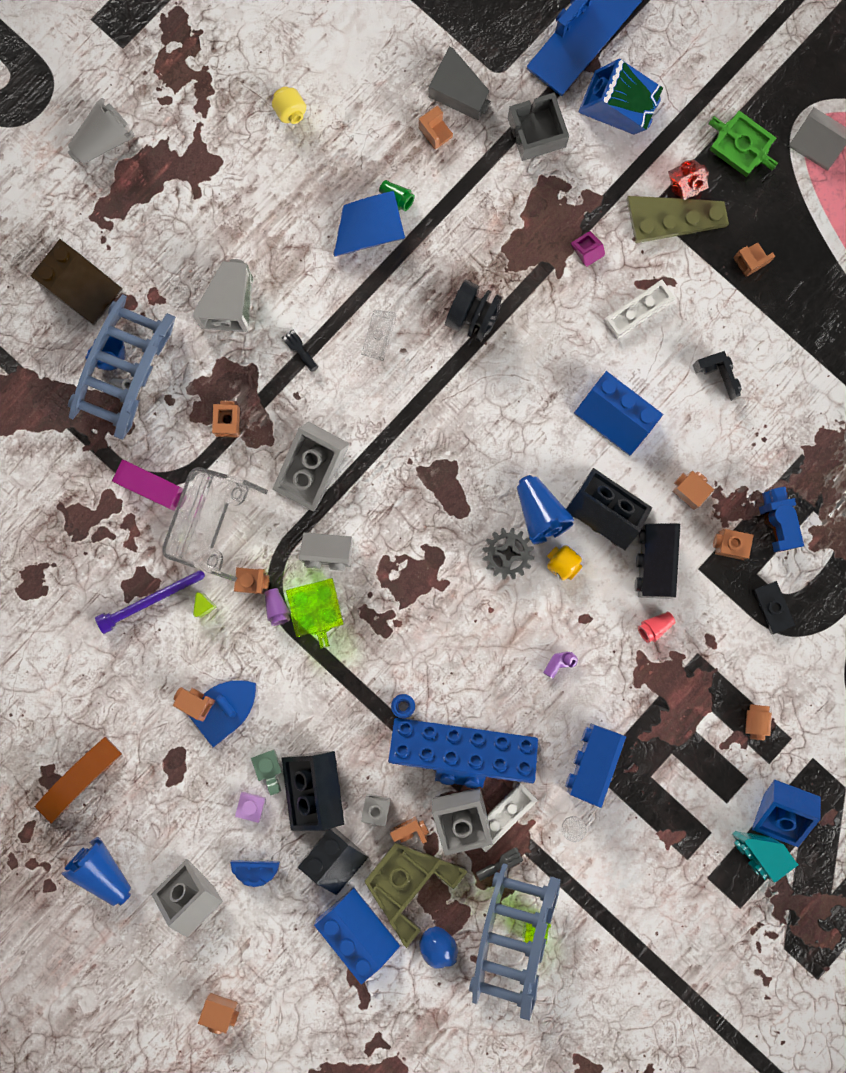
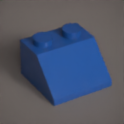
(787, 813)

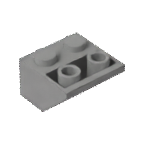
(326, 550)

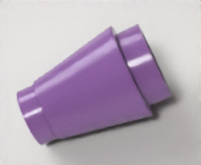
(276, 608)

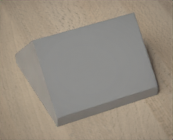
(820, 139)

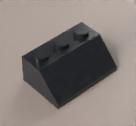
(609, 509)
(658, 560)
(313, 791)

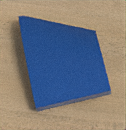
(368, 224)

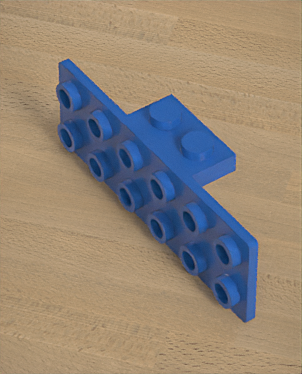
(578, 39)
(463, 753)

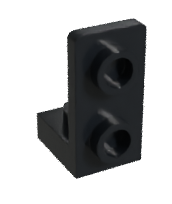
(725, 365)

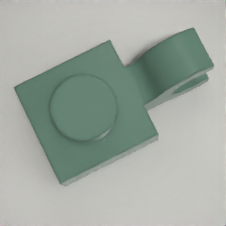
(267, 767)

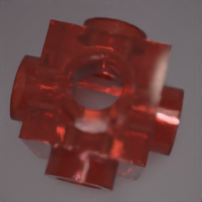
(688, 179)

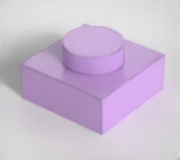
(250, 807)

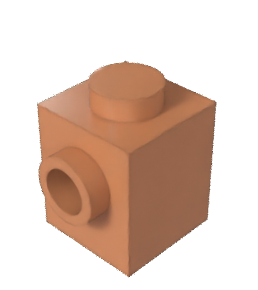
(692, 489)
(733, 544)
(218, 1014)

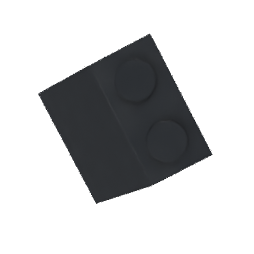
(332, 861)

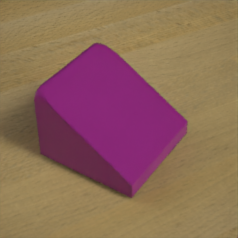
(588, 248)

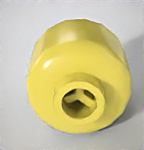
(288, 105)

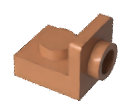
(251, 580)
(405, 830)

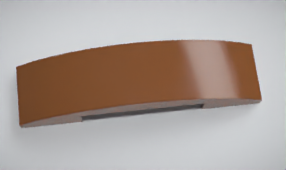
(77, 779)

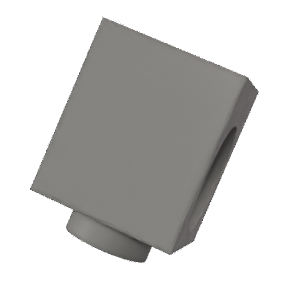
(375, 810)

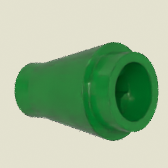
(403, 195)

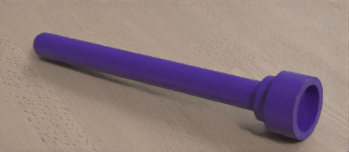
(108, 621)

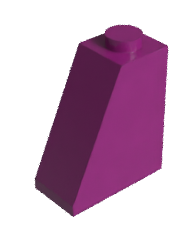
(147, 485)

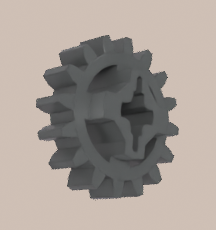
(509, 543)

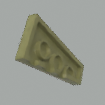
(669, 217)

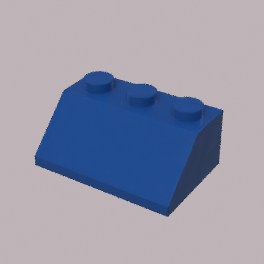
(618, 413)
(595, 764)
(357, 935)

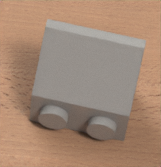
(461, 821)
(186, 898)

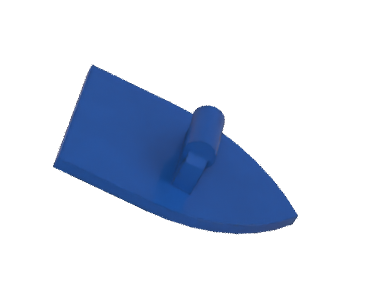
(229, 710)

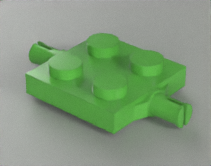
(742, 143)

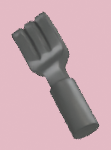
(510, 858)

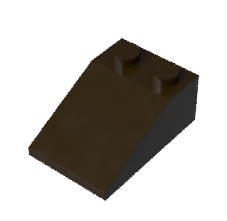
(76, 282)

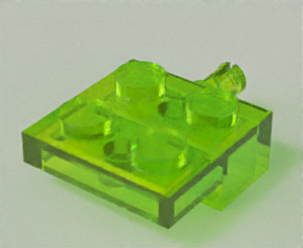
(315, 609)

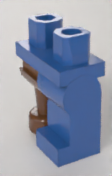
(782, 519)

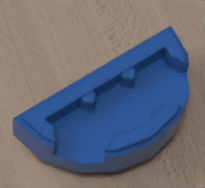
(254, 872)

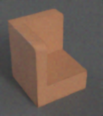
(434, 128)
(752, 259)

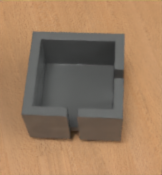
(540, 131)

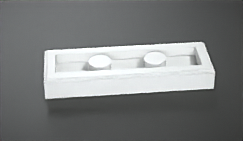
(639, 309)
(509, 812)

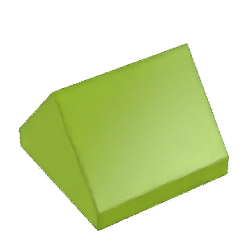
(202, 605)

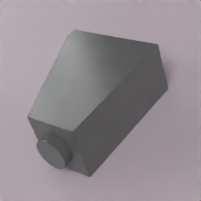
(459, 87)

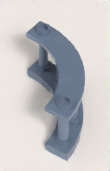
(140, 372)
(534, 950)

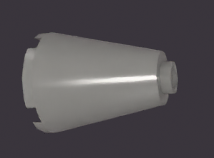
(99, 133)

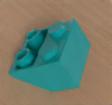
(767, 855)

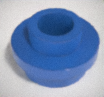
(395, 706)

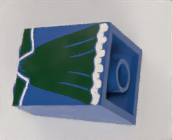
(621, 97)

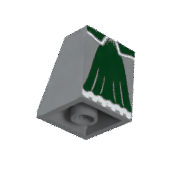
(227, 299)

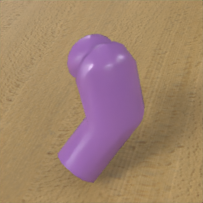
(560, 660)

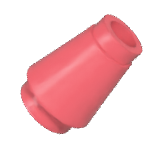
(656, 626)

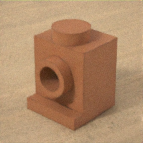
(220, 411)
(192, 703)

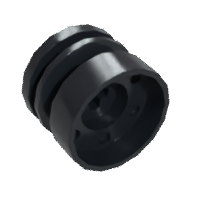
(473, 310)

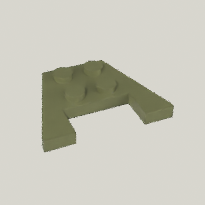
(401, 877)

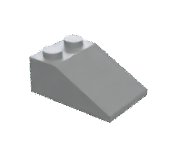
(310, 465)

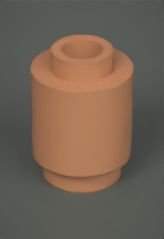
(758, 722)

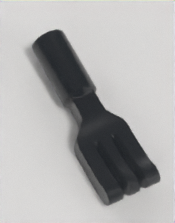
(296, 345)

